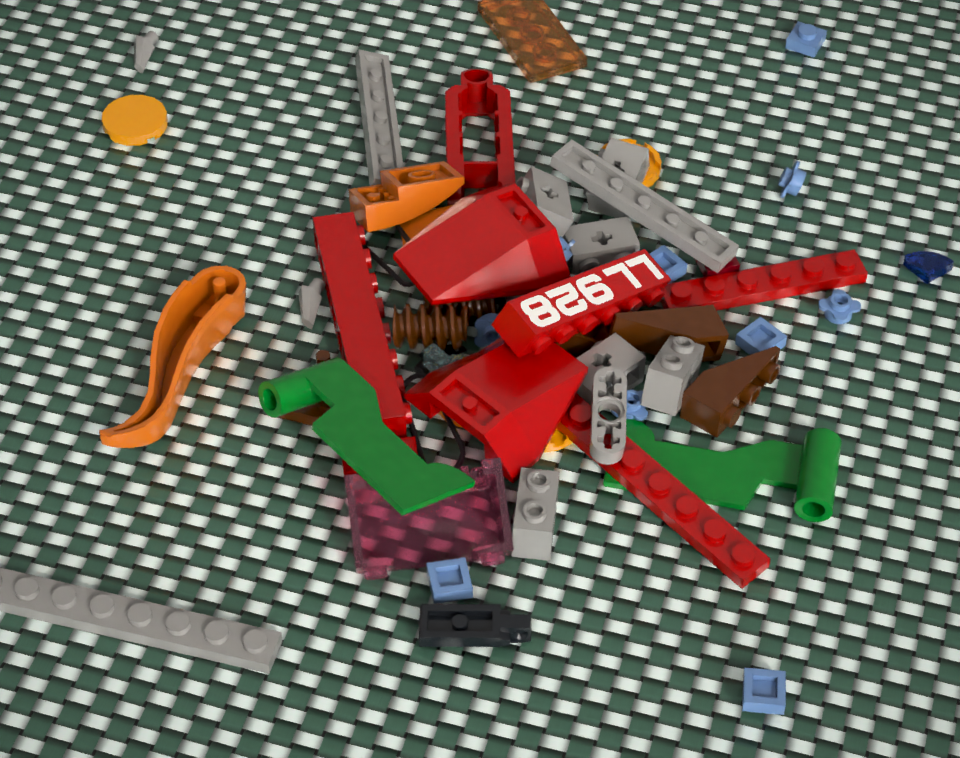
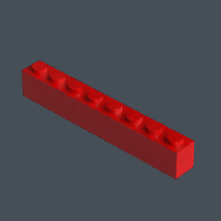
(358, 313)

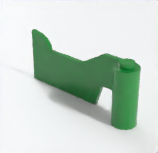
(360, 437)
(736, 474)

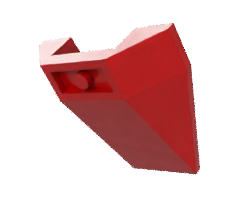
(485, 249)
(504, 399)

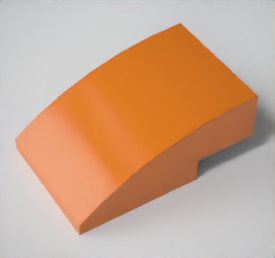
(403, 194)

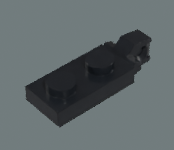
(471, 626)

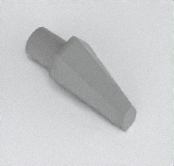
(144, 49)
(310, 300)

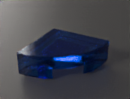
(928, 265)

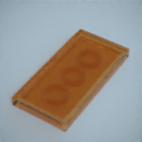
(533, 37)

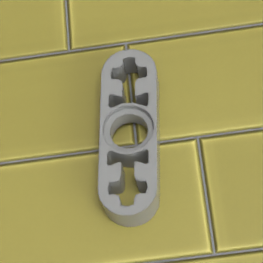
(600, 426)

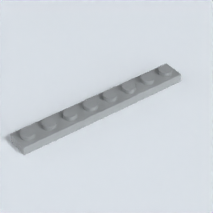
(139, 621)

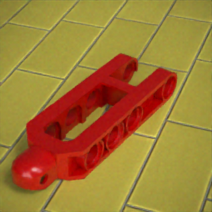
(479, 98)

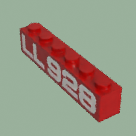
(580, 303)

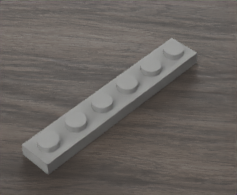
(378, 114)
(644, 205)

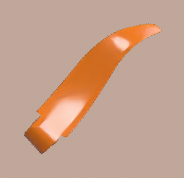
(187, 331)

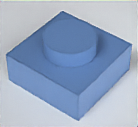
(806, 39)
(670, 263)
(759, 337)
(449, 580)
(764, 691)

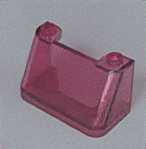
(460, 526)

